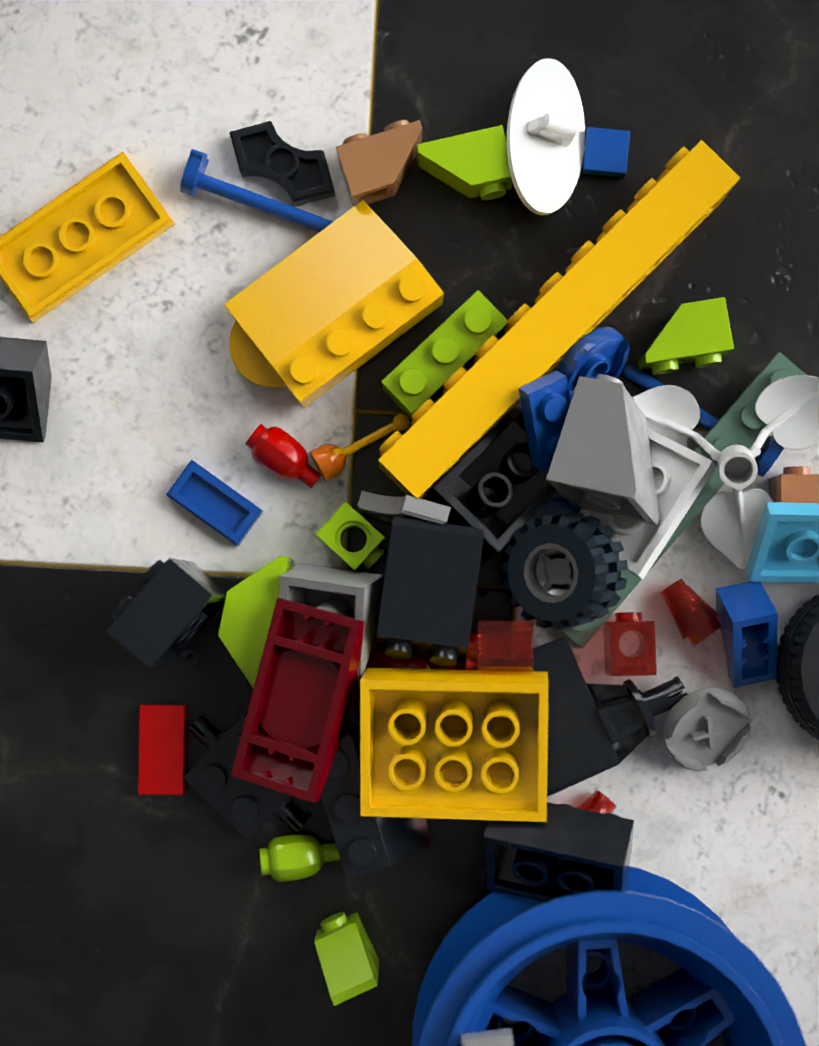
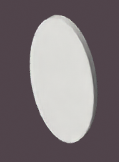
(545, 137)

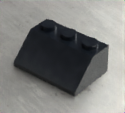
(24, 389)
(365, 841)
(558, 857)

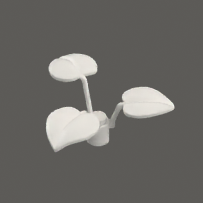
(789, 411)

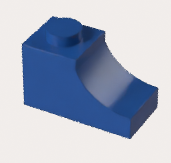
(748, 632)

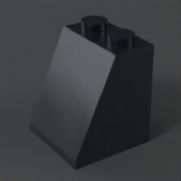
(429, 591)

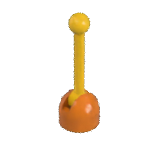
(331, 459)

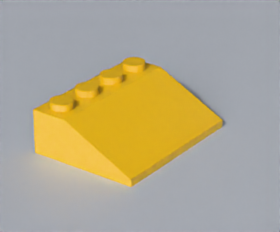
(335, 303)
(454, 744)

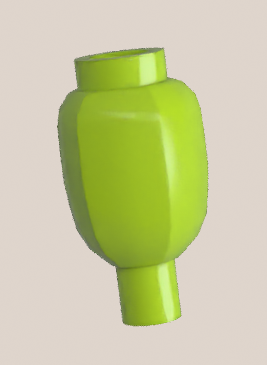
(295, 857)

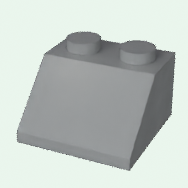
(340, 592)

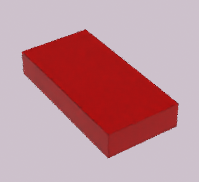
(162, 749)

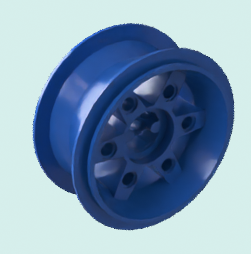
(714, 992)

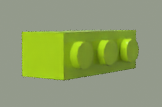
(443, 353)

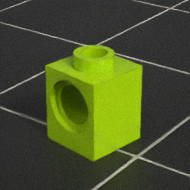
(335, 527)

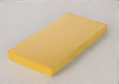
(80, 236)

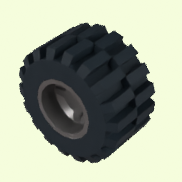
(564, 570)

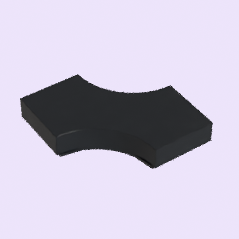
(298, 171)

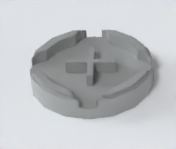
(706, 728)

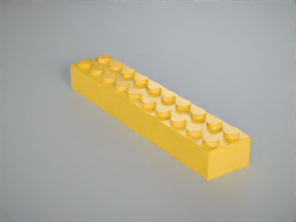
(563, 314)

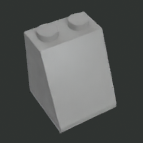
(605, 453)

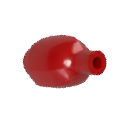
(281, 455)

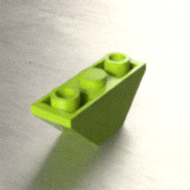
(249, 615)

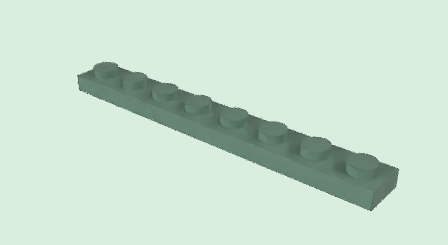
(735, 427)

